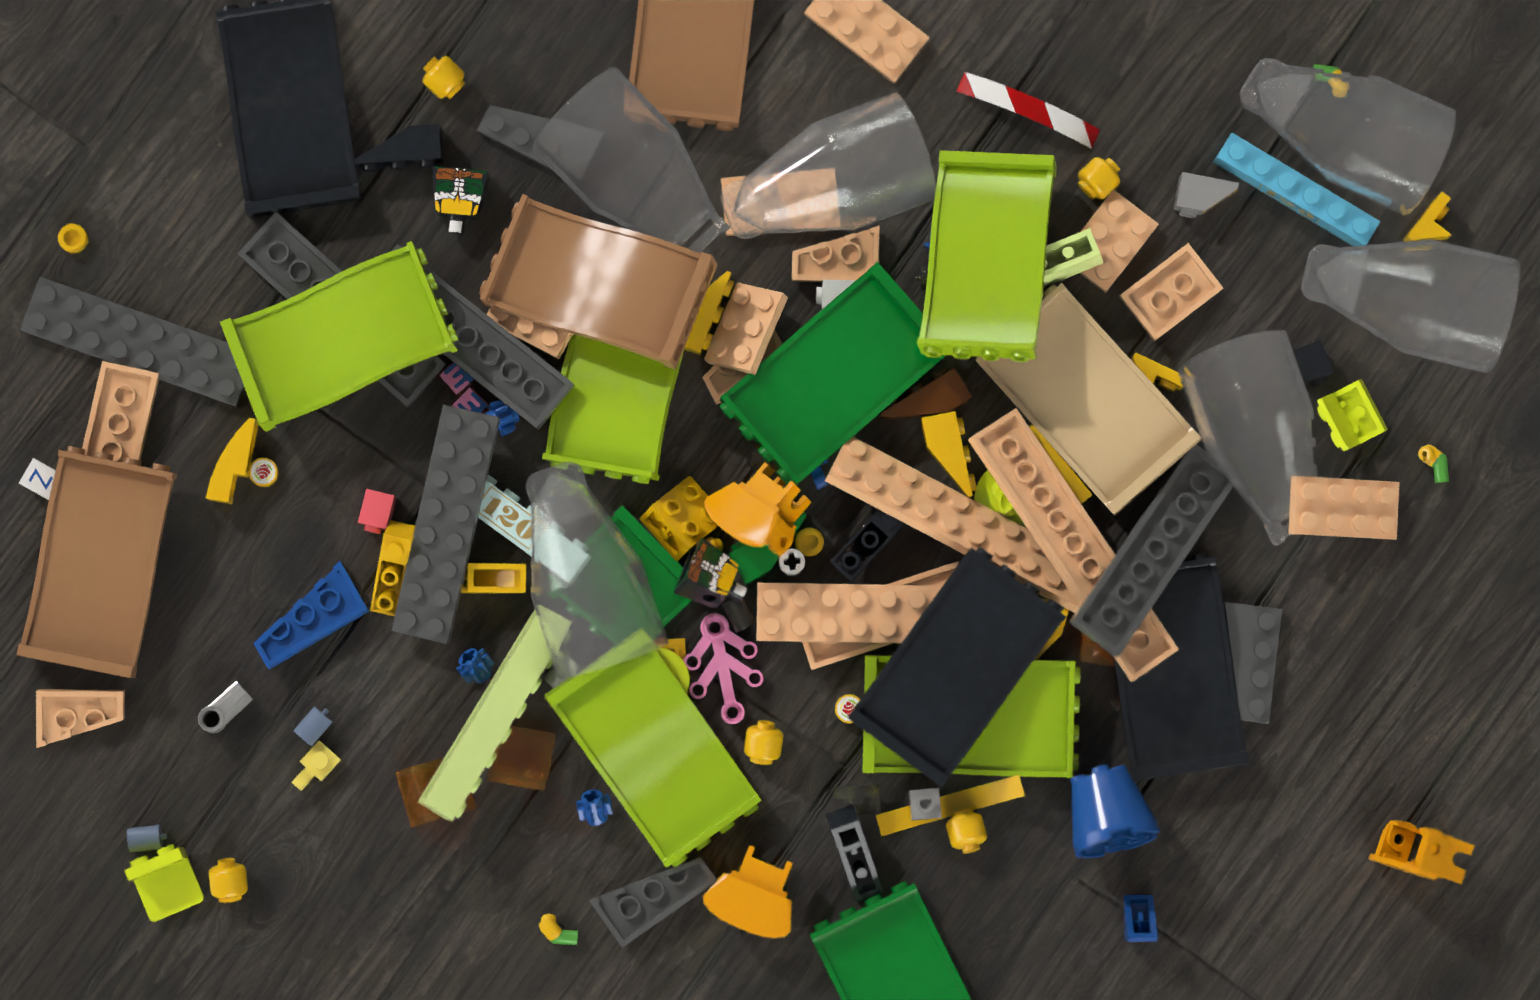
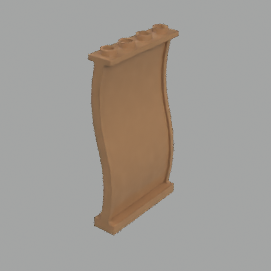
(693, 59)
(598, 281)
(97, 562)

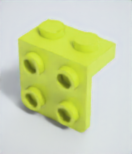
(1351, 415)
(165, 882)

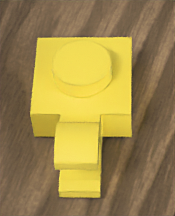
(318, 763)

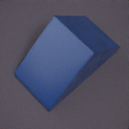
(1139, 918)

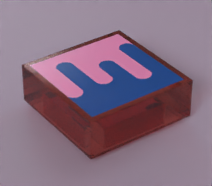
(456, 379)
(471, 401)

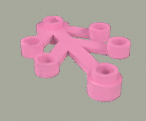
(722, 663)

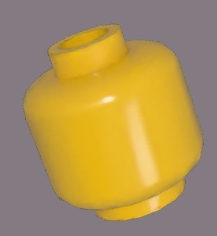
(443, 77)
(1099, 178)
(763, 742)
(966, 830)
(228, 880)

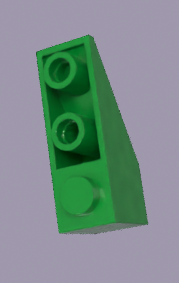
(756, 561)

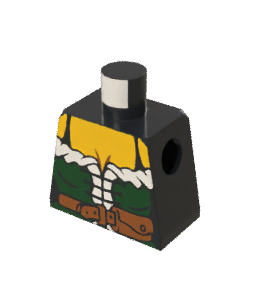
(459, 195)
(709, 576)

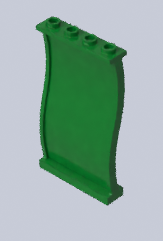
(831, 376)
(888, 951)

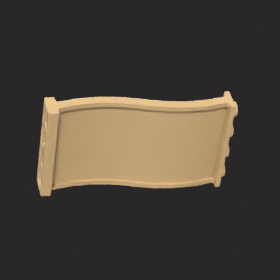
(1094, 404)

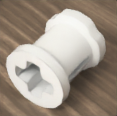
(797, 555)

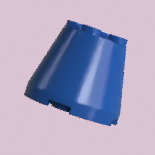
(1109, 813)

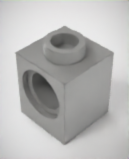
(924, 804)

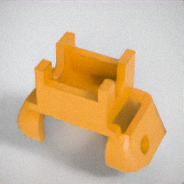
(758, 510)
(1433, 856)
(753, 898)

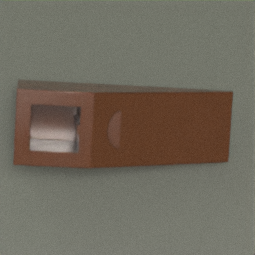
(936, 398)

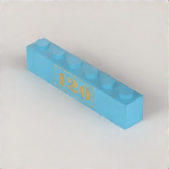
(1296, 191)

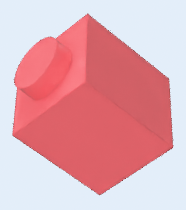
(376, 511)

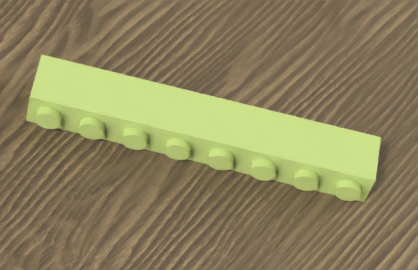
(489, 723)

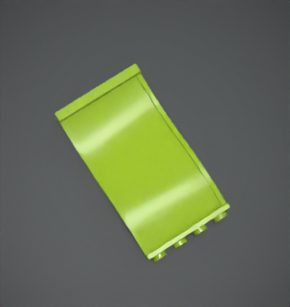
(987, 255)
(339, 336)
(612, 413)
(1024, 738)
(655, 753)

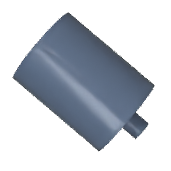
(313, 725)
(145, 838)

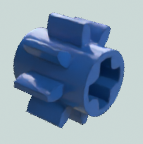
(507, 415)
(475, 666)
(594, 807)

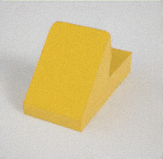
(1426, 226)
(1152, 370)

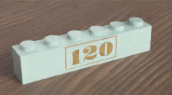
(506, 516)

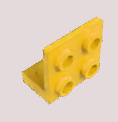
(679, 518)

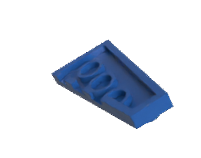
(321, 612)

